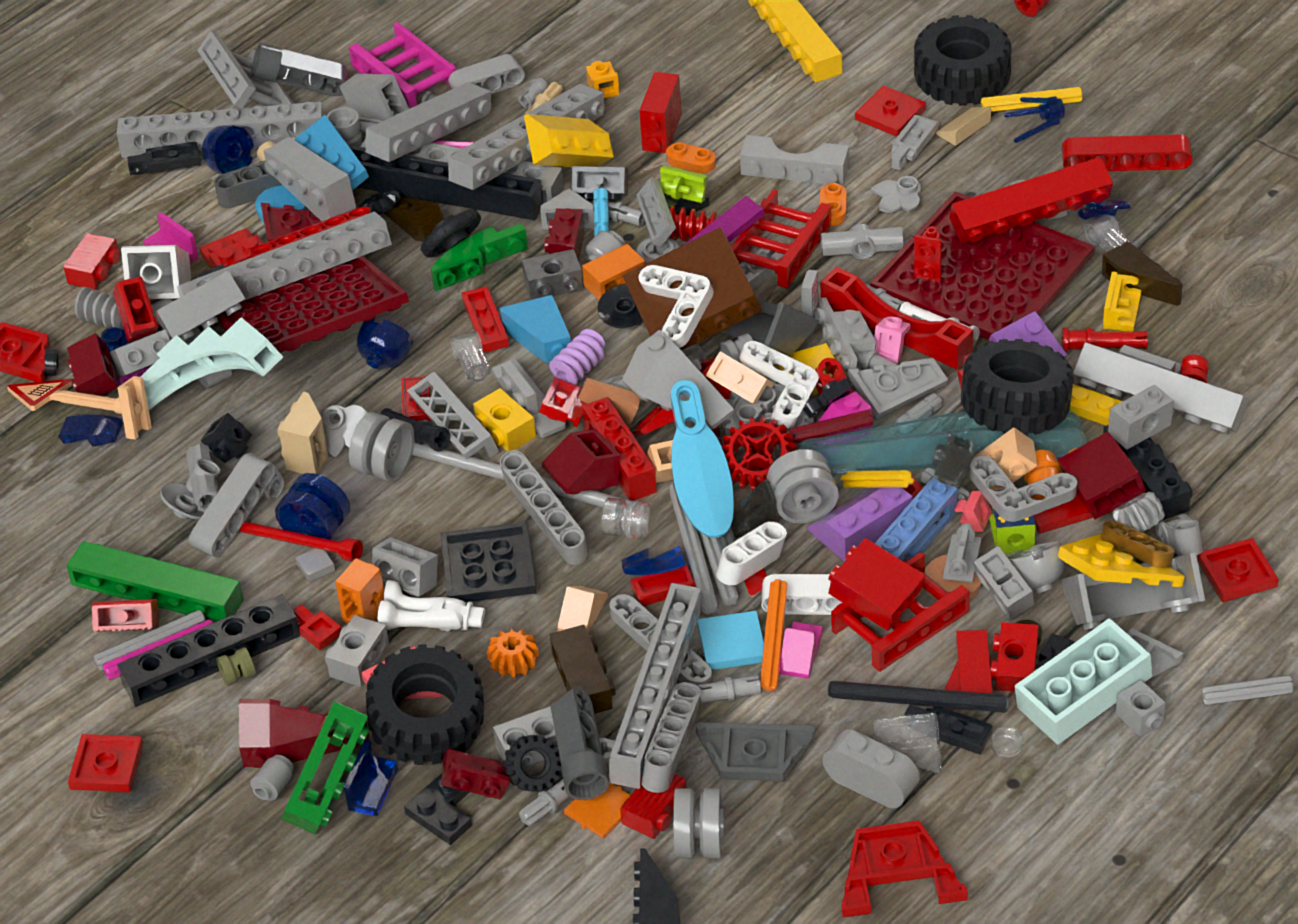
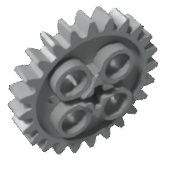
(763, 407)

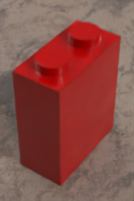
(660, 112)
(875, 583)

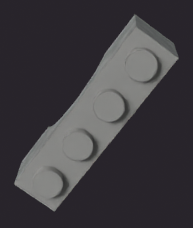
(823, 165)

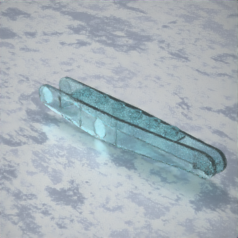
(914, 442)

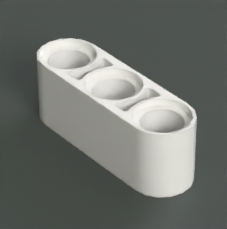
(751, 553)
(805, 593)

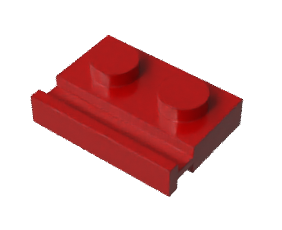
(562, 402)

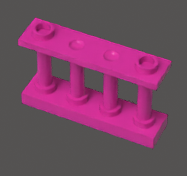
(367, 63)

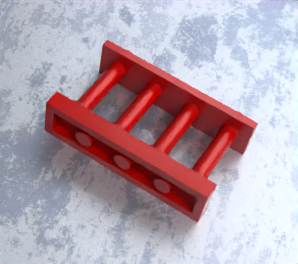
(795, 253)
(915, 631)

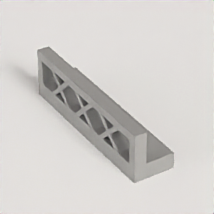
(454, 411)

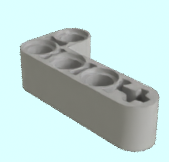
(234, 503)

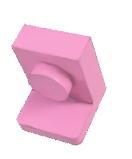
(890, 338)

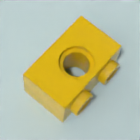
(505, 420)

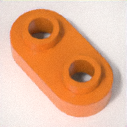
(691, 158)
(835, 195)

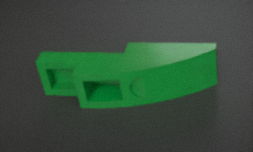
(471, 254)

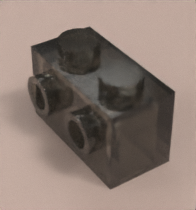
(953, 459)

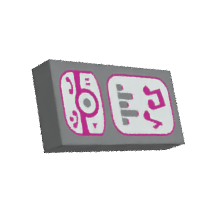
(809, 293)

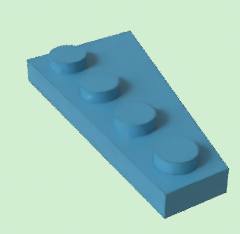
(328, 144)

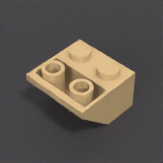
(303, 437)

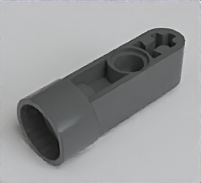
(298, 70)
(579, 745)

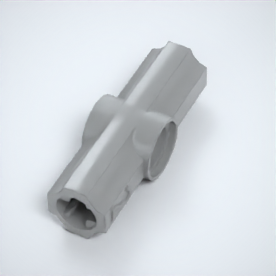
(861, 241)
(202, 476)

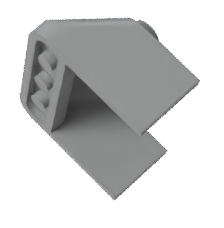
(1100, 600)

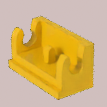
(1121, 303)

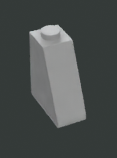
(374, 95)

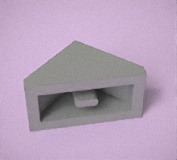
(570, 200)

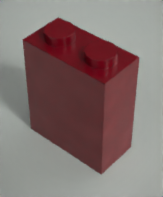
(1102, 475)

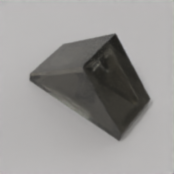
(754, 510)

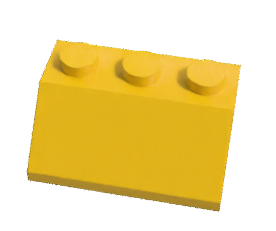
(567, 141)

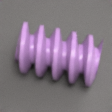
(578, 357)

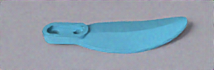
(699, 466)

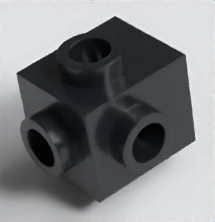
(227, 438)

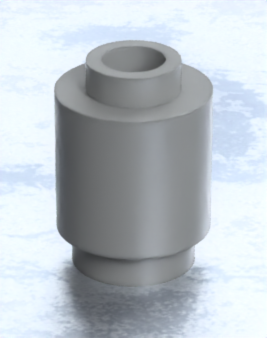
(272, 777)

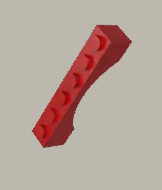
(942, 340)

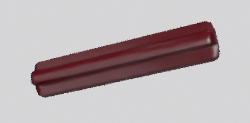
(832, 426)

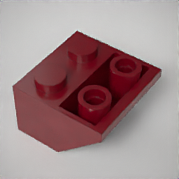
(583, 463)

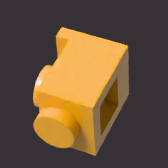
(601, 73)

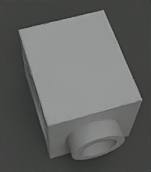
(1140, 708)

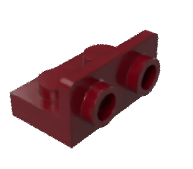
(474, 774)

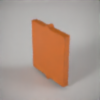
(600, 813)

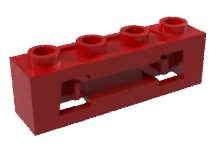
(636, 471)

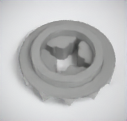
(647, 248)

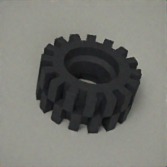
(514, 758)

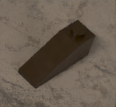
(415, 217)

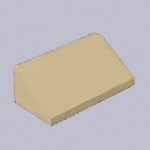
(965, 125)

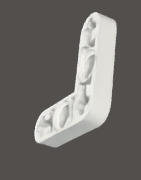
(684, 294)
(793, 383)

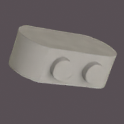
(871, 768)

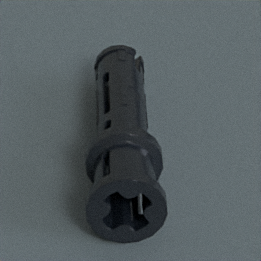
(424, 431)

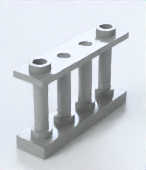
(235, 75)

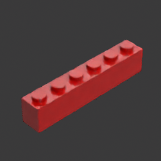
(1031, 200)

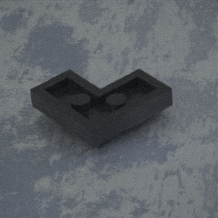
(436, 811)

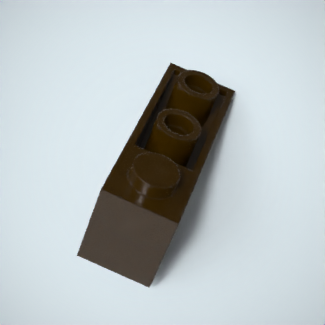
(1153, 279)

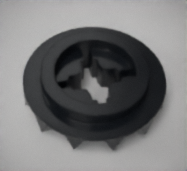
(382, 201)

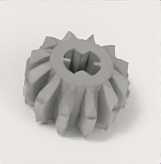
(1140, 512)

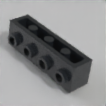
(1159, 476)

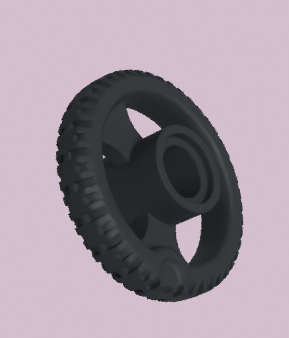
(450, 232)

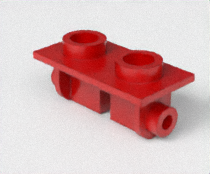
(928, 255)

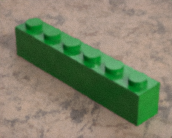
(146, 578)

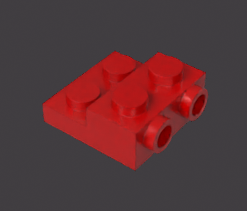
(229, 249)

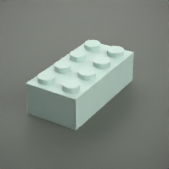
(1082, 681)

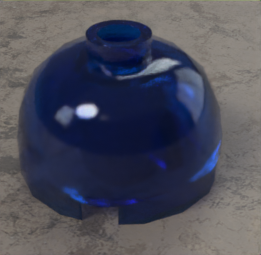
(227, 148)
(383, 344)

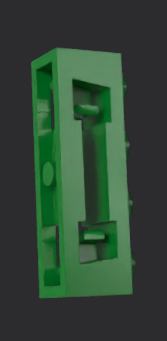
(345, 723)

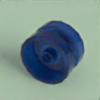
(313, 506)

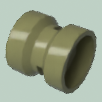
(236, 666)

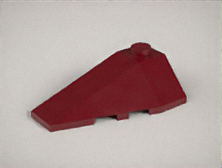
(278, 730)

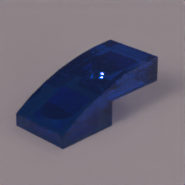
(94, 428)
(644, 564)

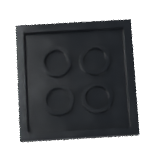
(488, 562)

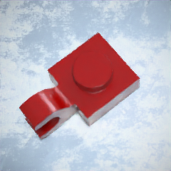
(317, 629)

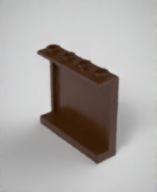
(708, 257)

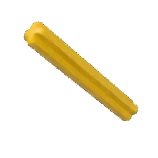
(1013, 102)
(877, 479)

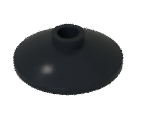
(618, 308)

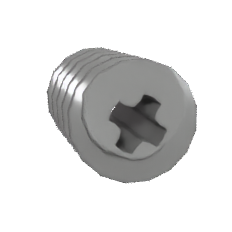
(97, 308)

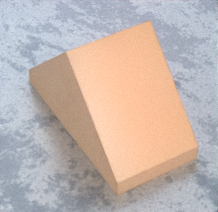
(581, 607)

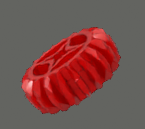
(771, 436)

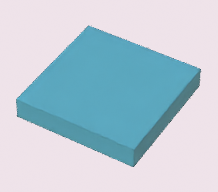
(731, 640)

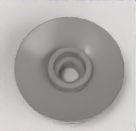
(180, 501)

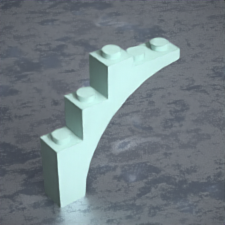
(181, 363)

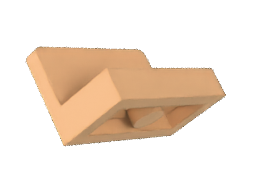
(738, 378)

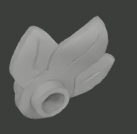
(898, 194)
(341, 433)

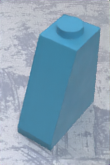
(536, 326)

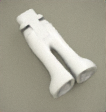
(432, 612)

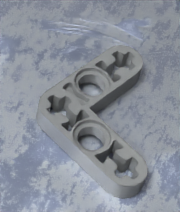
(1015, 503)

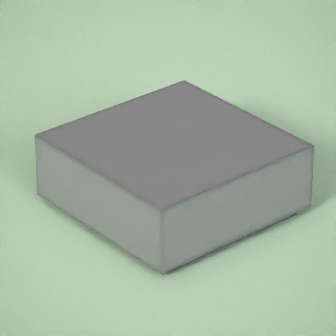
(315, 564)

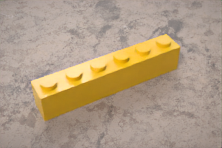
(801, 36)

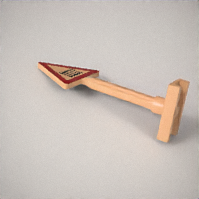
(130, 403)

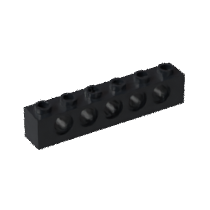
(195, 653)

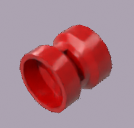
(1195, 367)

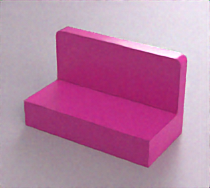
(173, 234)

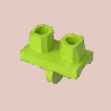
(683, 184)

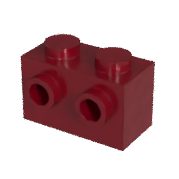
(565, 231)
(92, 366)

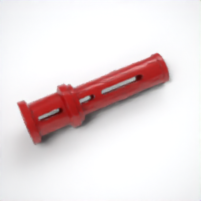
(1076, 338)

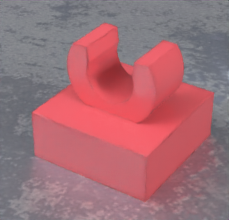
(975, 511)

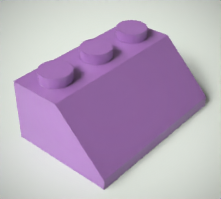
(860, 518)

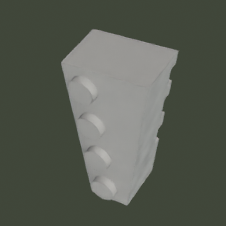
(310, 179)

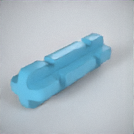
(601, 212)

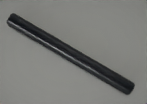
(918, 696)

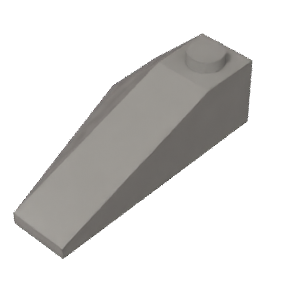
(659, 366)

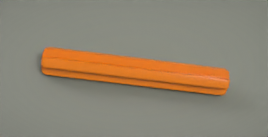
(773, 635)

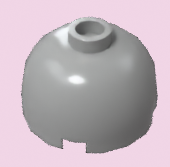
(1039, 565)

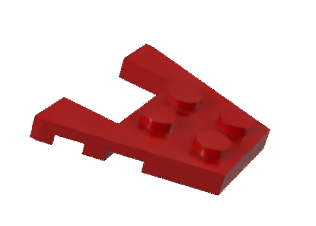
(896, 855)

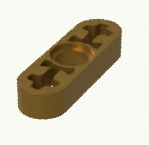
(1137, 544)

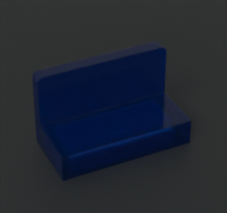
(369, 781)

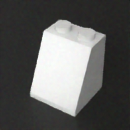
(159, 266)

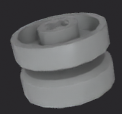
(381, 446)
(802, 486)
(700, 823)

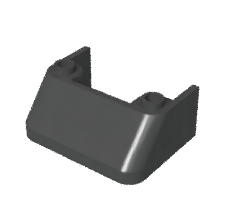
(776, 327)

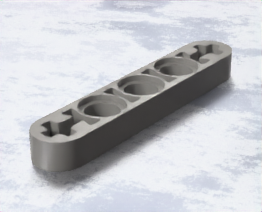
(643, 637)

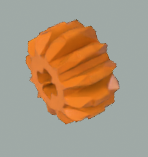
(512, 653)

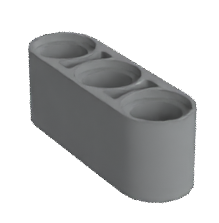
(491, 74)

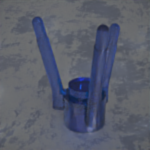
(1051, 110)

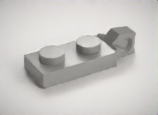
(912, 140)

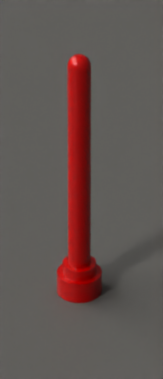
(347, 549)

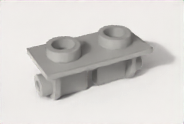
(961, 555)

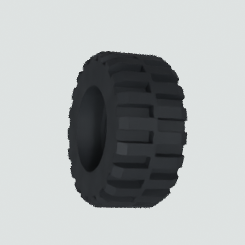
(962, 60)
(1017, 386)
(417, 672)

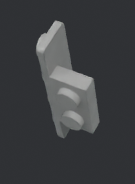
(845, 333)
(526, 393)

